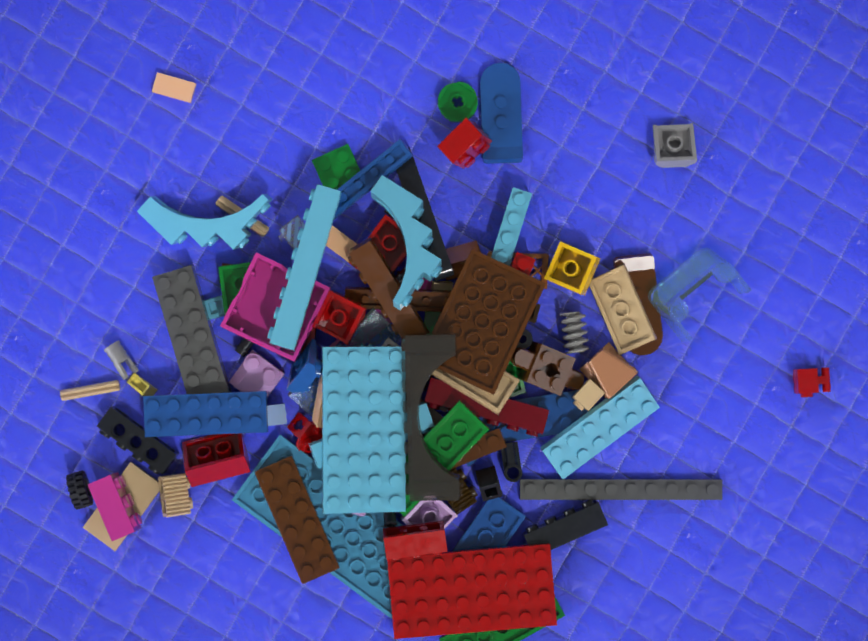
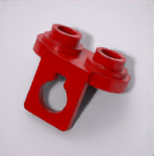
(308, 433)

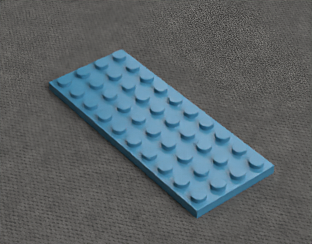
(354, 538)

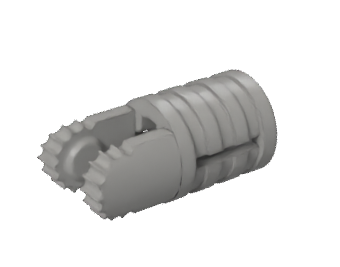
(119, 355)

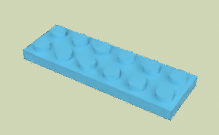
(599, 427)

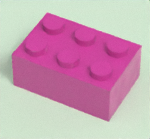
(115, 506)

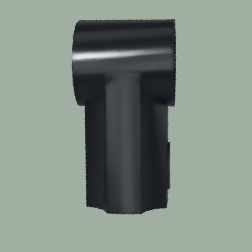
(510, 459)

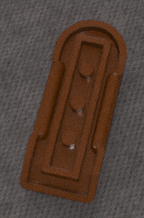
(643, 275)

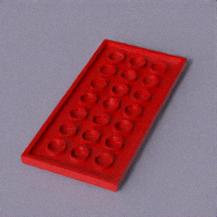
(472, 591)

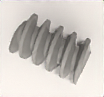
(574, 332)

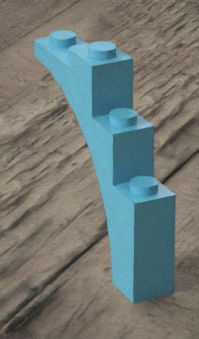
(175, 225)
(420, 263)

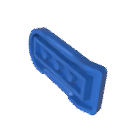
(501, 113)

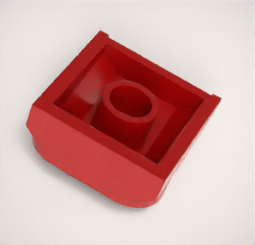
(339, 316)

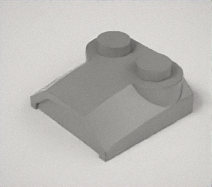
(674, 145)

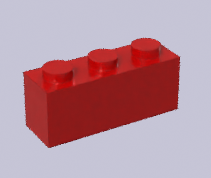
(414, 540)

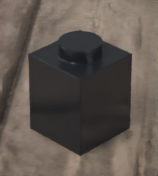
(488, 483)

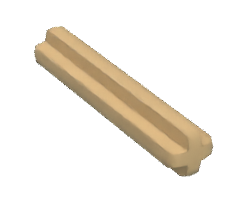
(231, 208)
(90, 390)

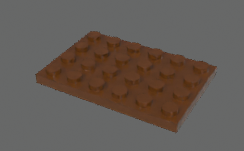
(489, 317)

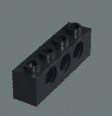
(108, 426)

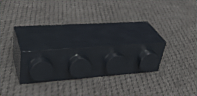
(568, 526)

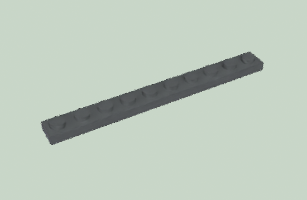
(621, 489)

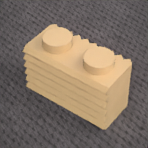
(174, 495)

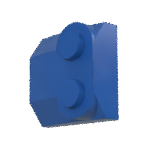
(305, 369)

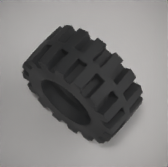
(79, 490)

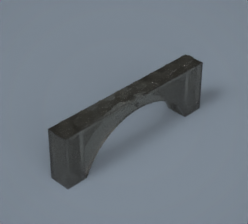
(427, 476)

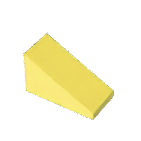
(141, 385)

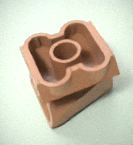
(608, 370)

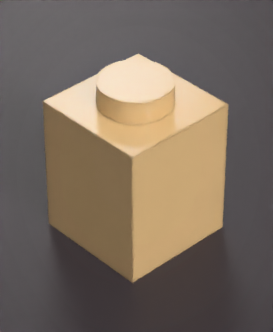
(587, 395)

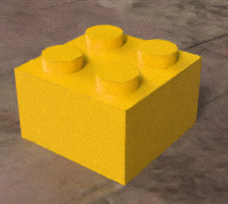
(572, 268)

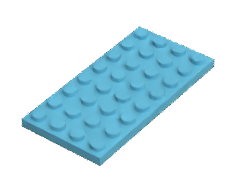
(363, 430)

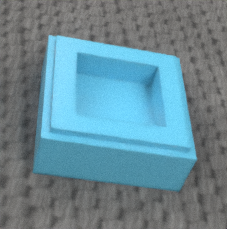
(214, 307)

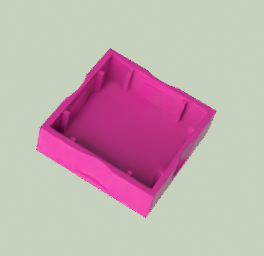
(256, 303)

